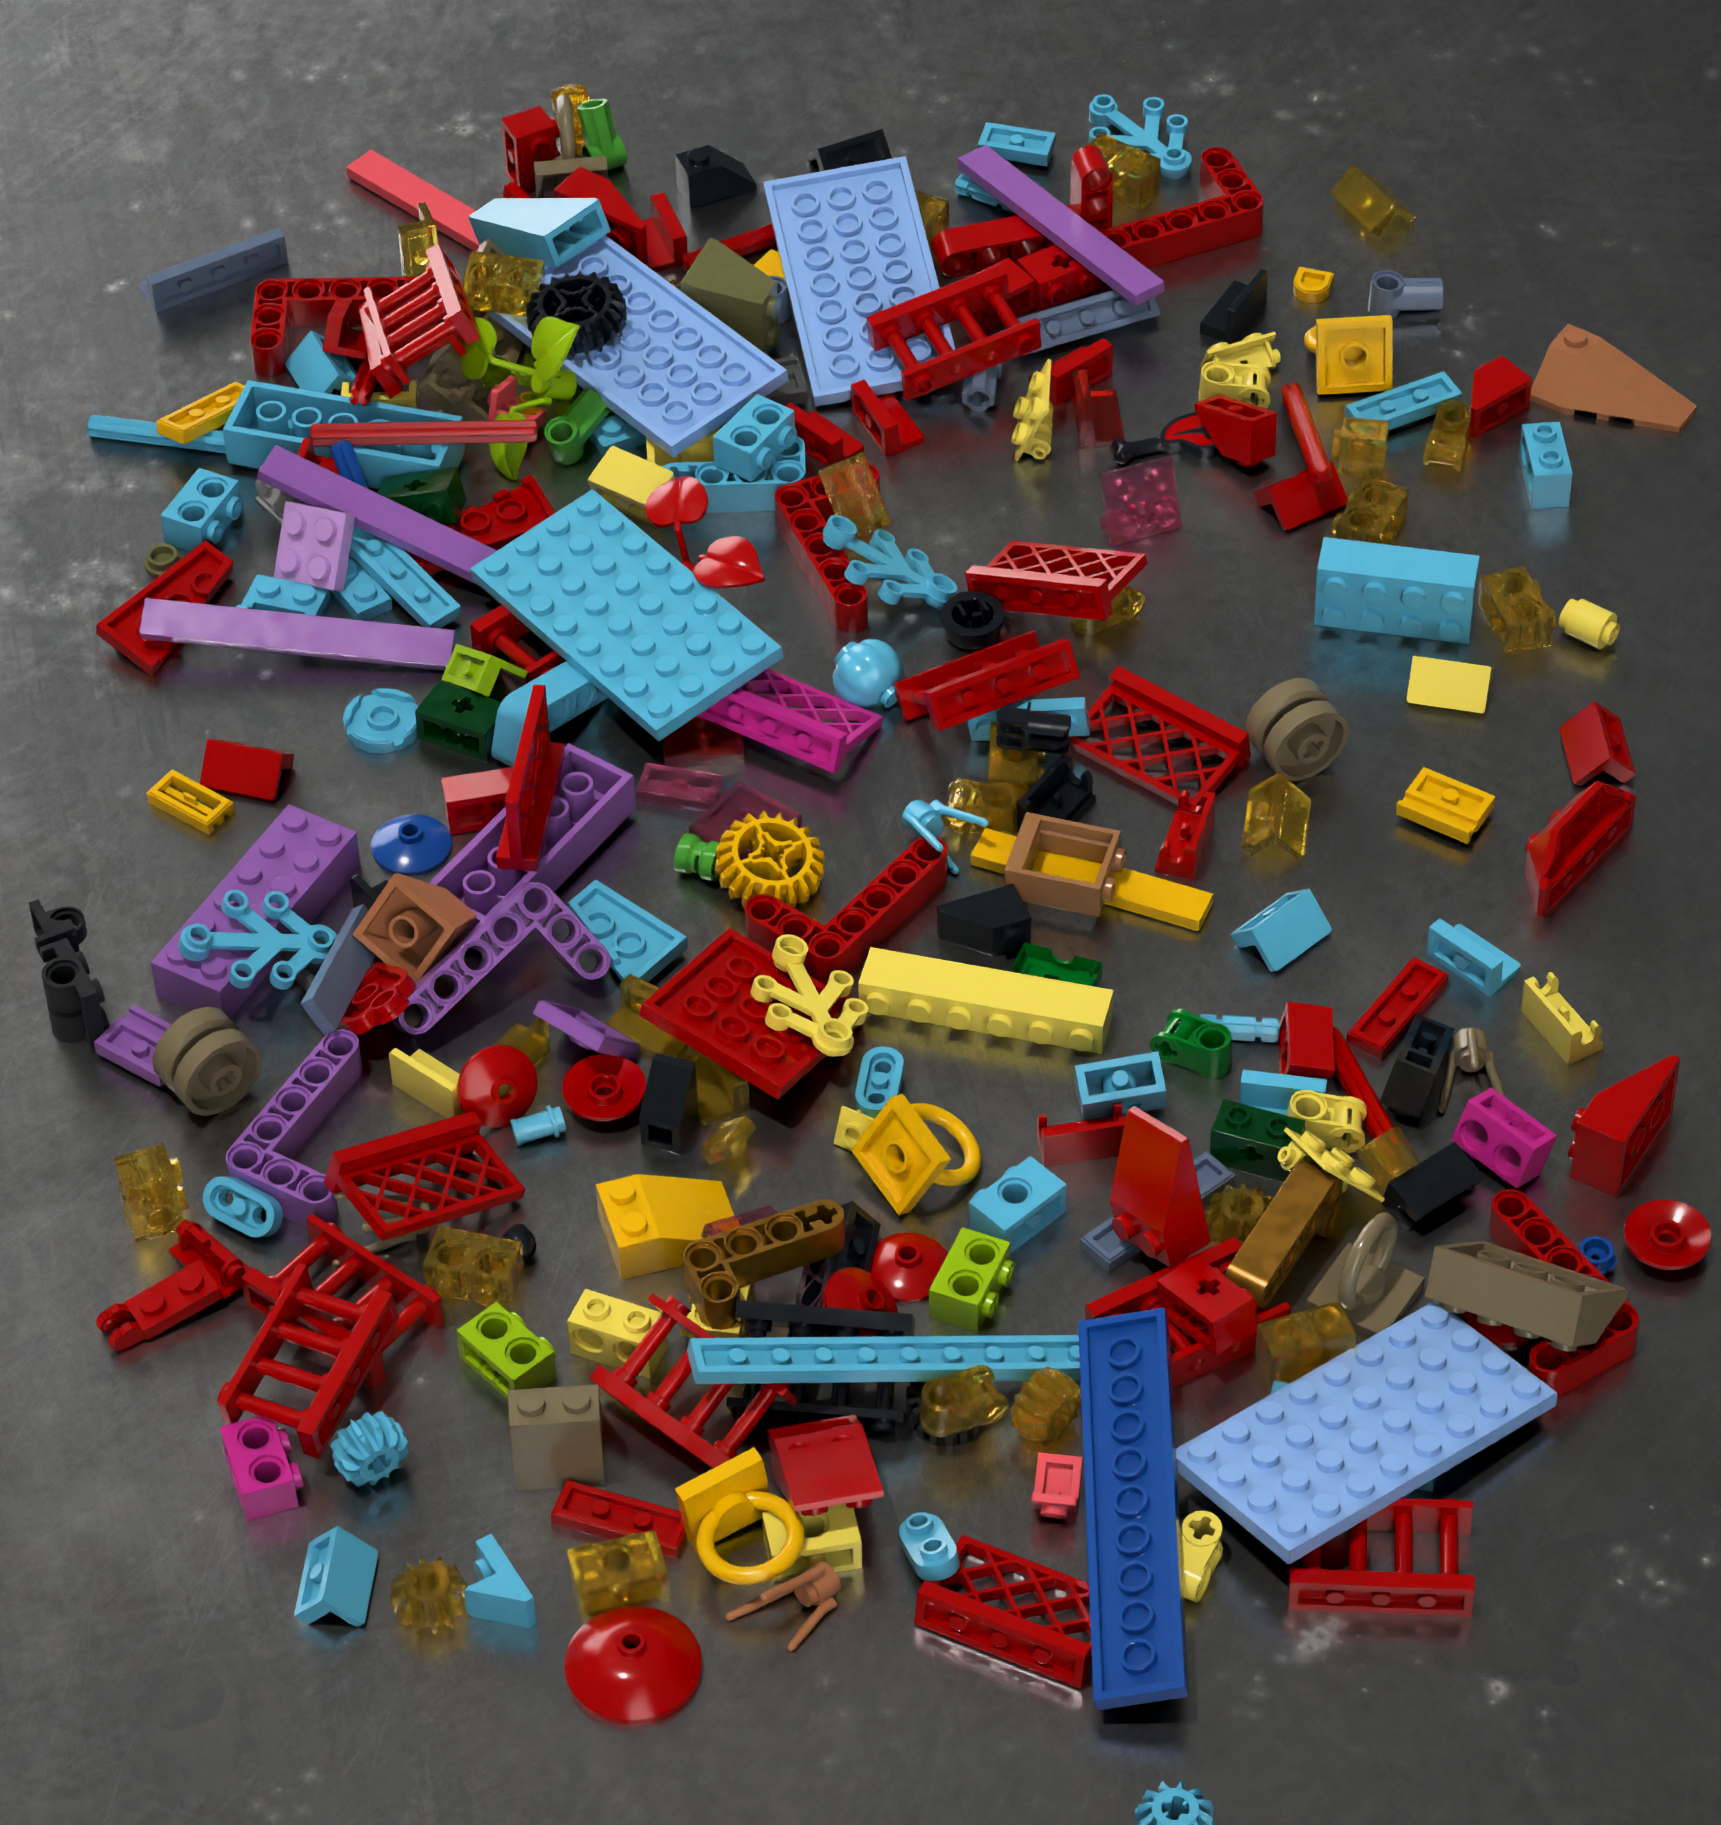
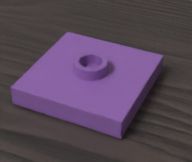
(587, 1030)

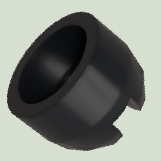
(521, 1233)

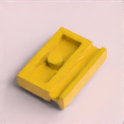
(1445, 805)

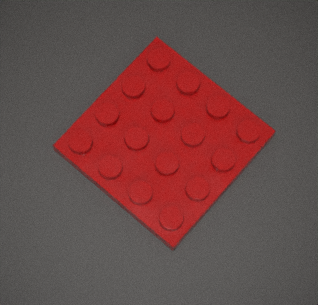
(716, 1015)

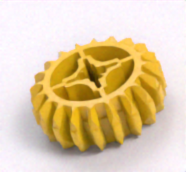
(775, 850)

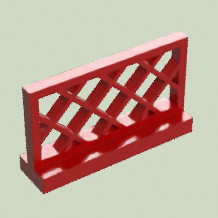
(1057, 593)
(1180, 719)
(531, 789)
(409, 1154)
(1007, 1631)

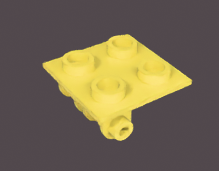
(1034, 417)
(1337, 1162)

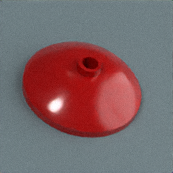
(634, 1683)

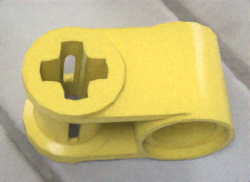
(1235, 382)
(1328, 1120)
(1199, 1552)

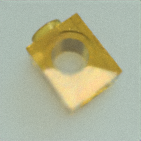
(1388, 1156)

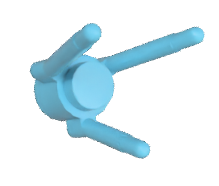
(927, 822)

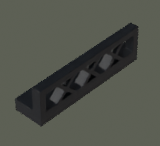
(858, 1252)

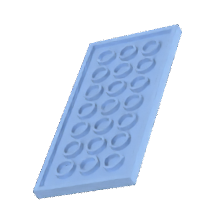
(847, 251)
(676, 363)
(1362, 1431)

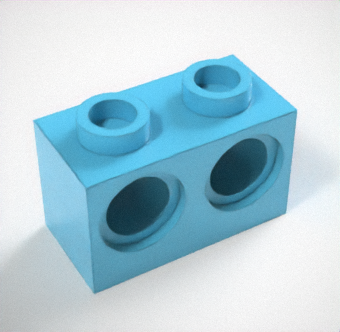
(754, 437)
(1545, 465)
(201, 510)

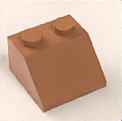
(413, 924)

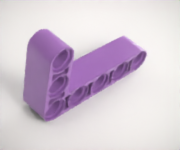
(494, 950)
(268, 1144)

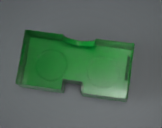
(1043, 963)

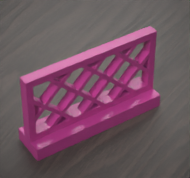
(795, 729)

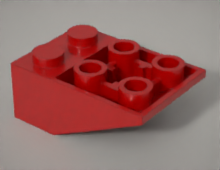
(824, 1465)

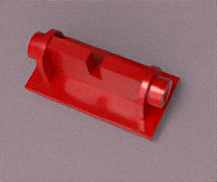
(220, 1262)

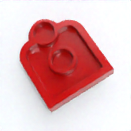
(378, 998)

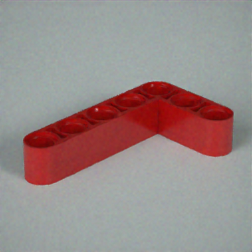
(1227, 217)
(983, 244)
(303, 304)
(800, 518)
(863, 922)
(1525, 1229)

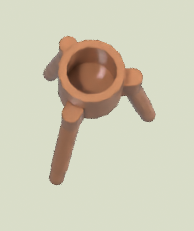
(812, 1587)

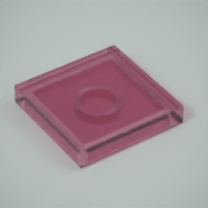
(735, 806)

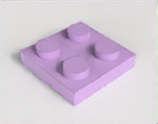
(314, 546)

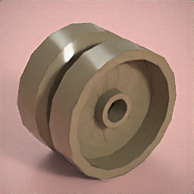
(1297, 729)
(207, 1061)

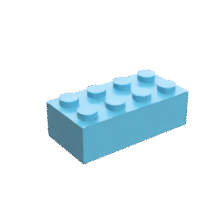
(1396, 590)

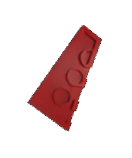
(501, 519)
(190, 580)

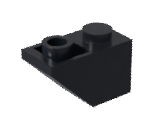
(669, 1104)

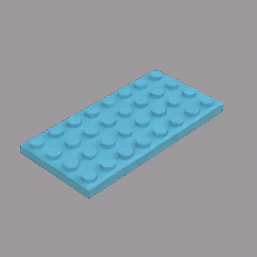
(626, 614)

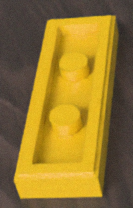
(200, 415)

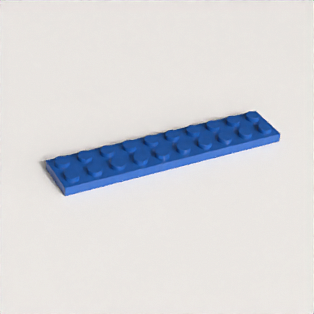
(1132, 1510)

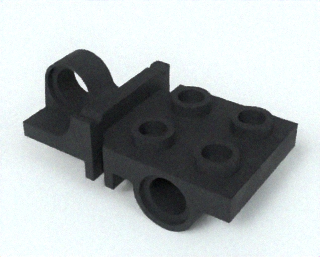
(68, 989)

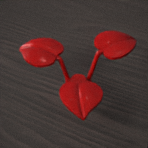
(729, 561)

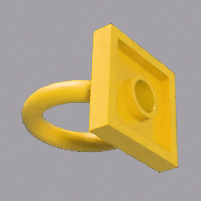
(1352, 354)
(906, 1155)
(728, 1501)

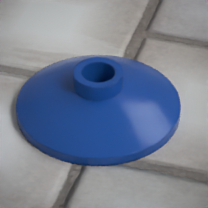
(411, 845)

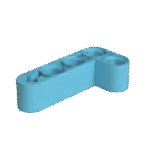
(735, 494)
(567, 697)

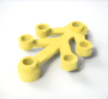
(829, 1035)

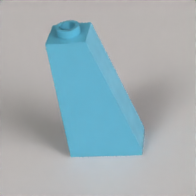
(541, 226)

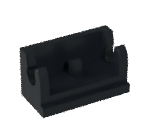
(1058, 793)
(1430, 1184)

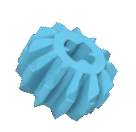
(369, 1448)
(1174, 1807)

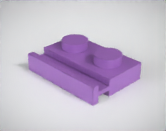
(132, 1043)

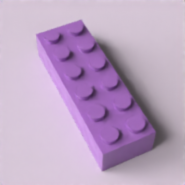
(586, 810)
(295, 855)

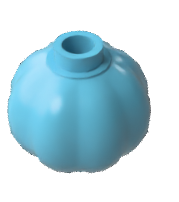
(867, 673)

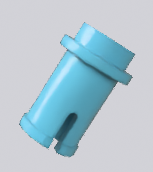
(538, 1125)

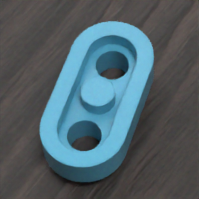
(875, 1086)
(245, 1209)
(929, 1546)

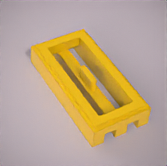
(185, 806)

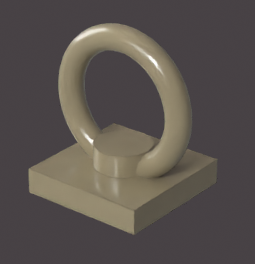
(552, 173)
(1368, 1284)

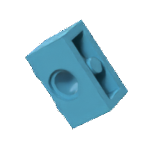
(1123, 1080)
(1018, 1203)

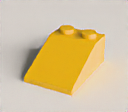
(656, 1218)

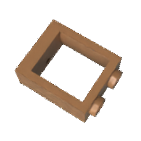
(1068, 839)

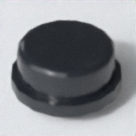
(972, 619)

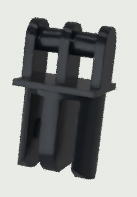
(1033, 731)

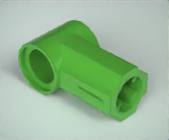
(600, 133)
(575, 427)

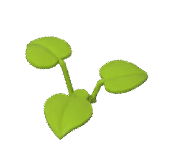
(549, 348)

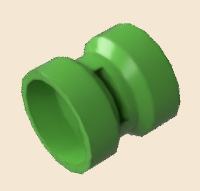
(696, 856)

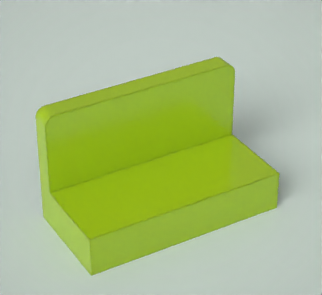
(477, 670)

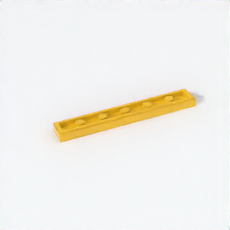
(1133, 889)

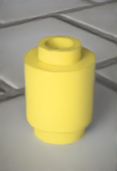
(1589, 623)

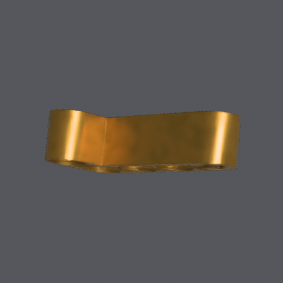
(1303, 1206)
(756, 1251)

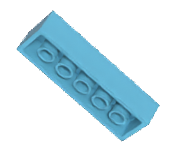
(283, 417)

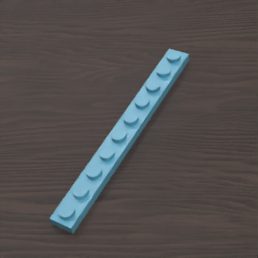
(877, 1358)

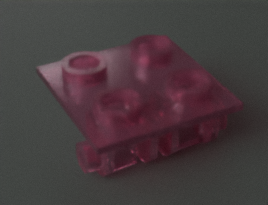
(1140, 501)

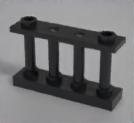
(803, 1322)

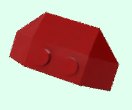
(1575, 842)

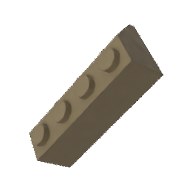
(1523, 1293)

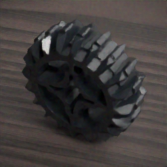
(585, 301)

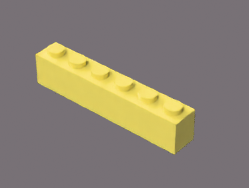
(986, 1000)

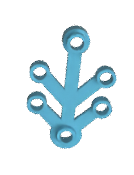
(1174, 159)
(889, 565)
(264, 939)

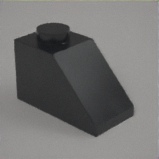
(710, 176)
(986, 921)

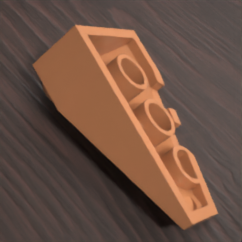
(1596, 377)

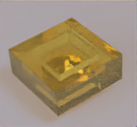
(728, 1140)

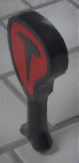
(1180, 435)

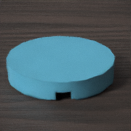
(381, 721)

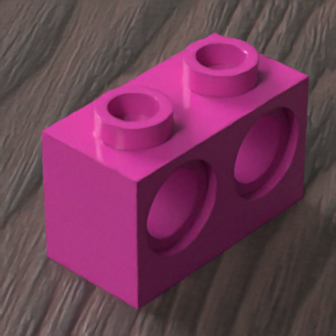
(1503, 1138)
(260, 1466)

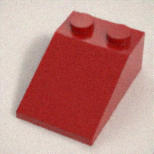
(624, 223)
(1622, 1126)
(1157, 1191)

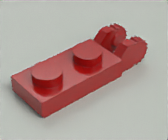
(159, 1306)

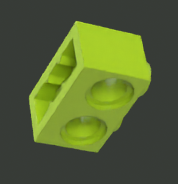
(971, 1280)
(506, 1351)

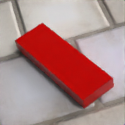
(1396, 1007)
(617, 1515)

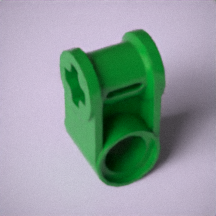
(1196, 1043)

